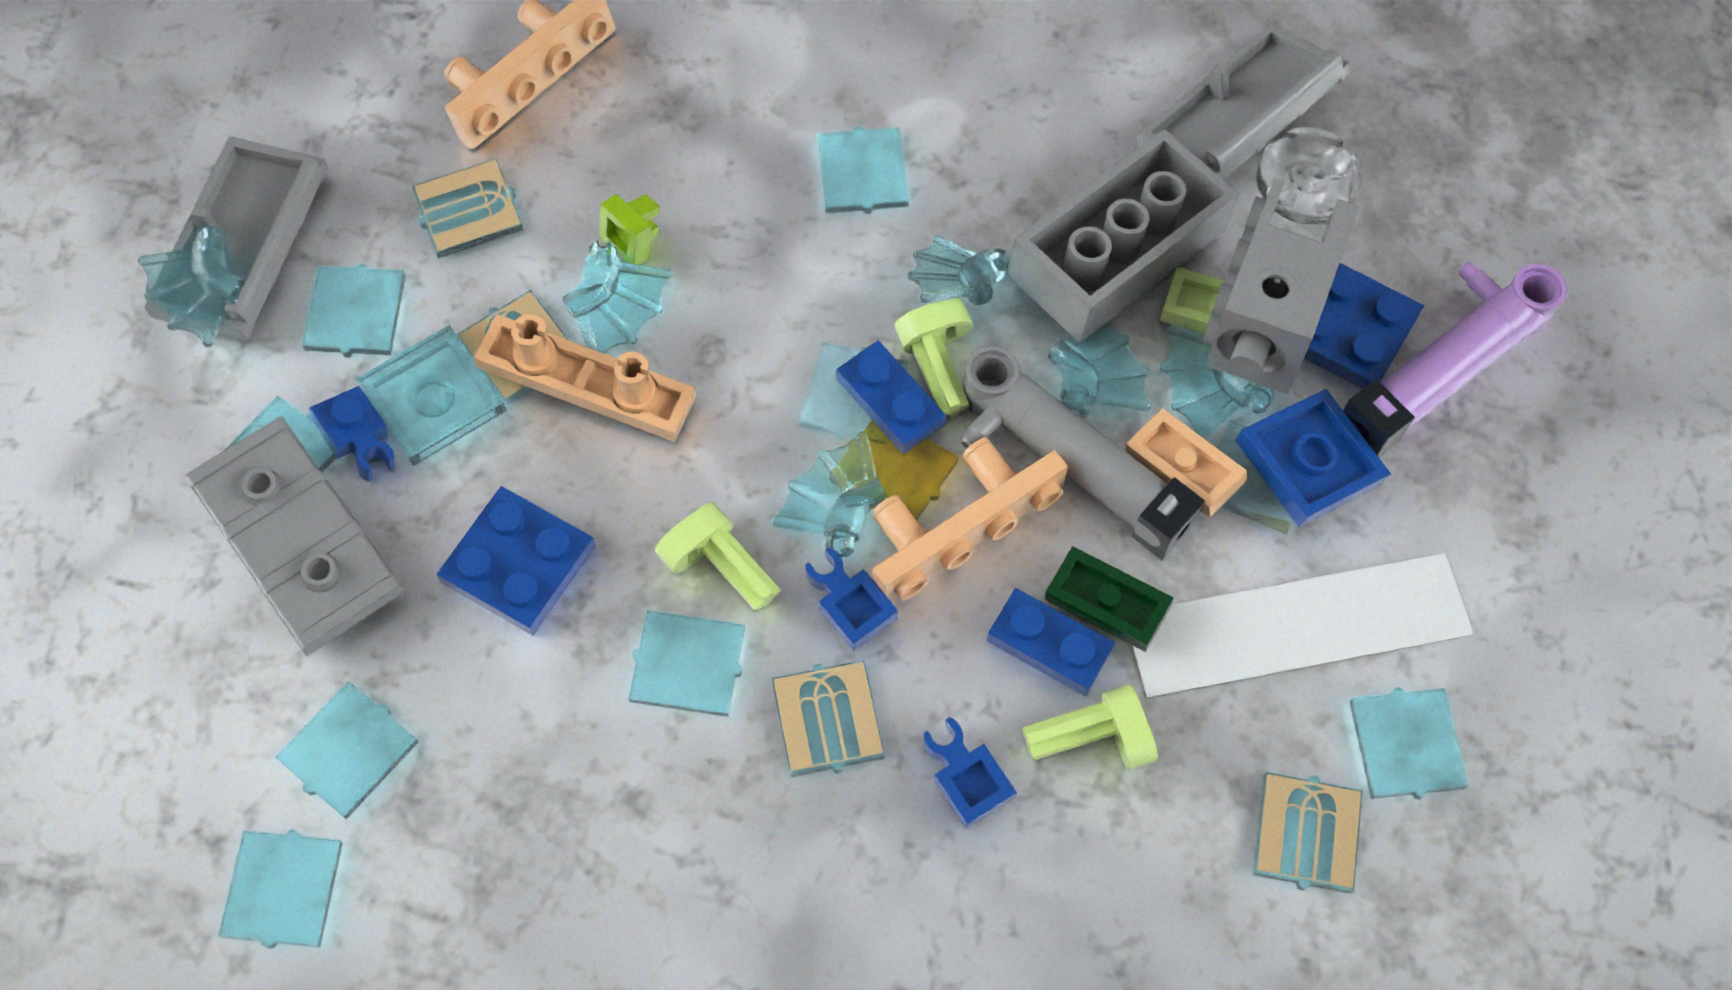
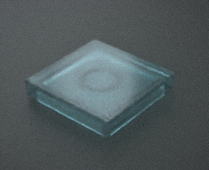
(431, 395)

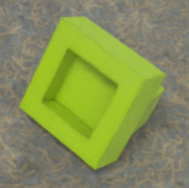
(629, 226)

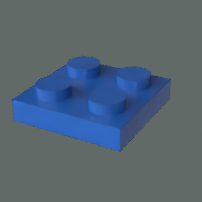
(1361, 327)
(1312, 457)
(516, 560)

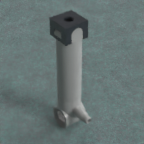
(1155, 508)

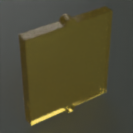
(910, 475)

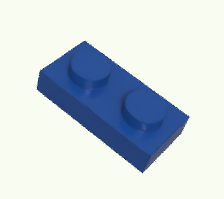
(890, 397)
(1050, 641)

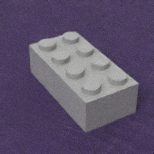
(1121, 235)

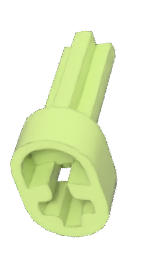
(924, 335)
(709, 534)
(1116, 716)

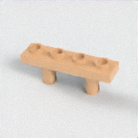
(517, 79)
(585, 377)
(952, 542)

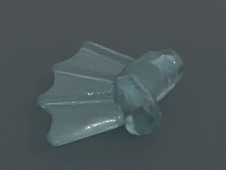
(954, 272)
(194, 284)
(614, 298)
(1100, 372)
(1204, 392)
(834, 496)

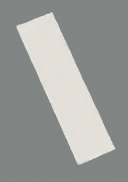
(1304, 624)

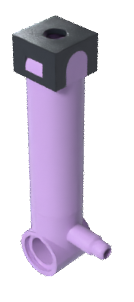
(1391, 407)

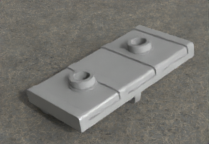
(1250, 98)
(260, 204)
(294, 535)

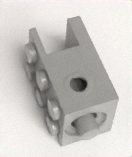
(1264, 325)

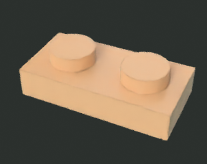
(1177, 451)

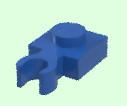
(353, 425)
(853, 604)
(971, 779)

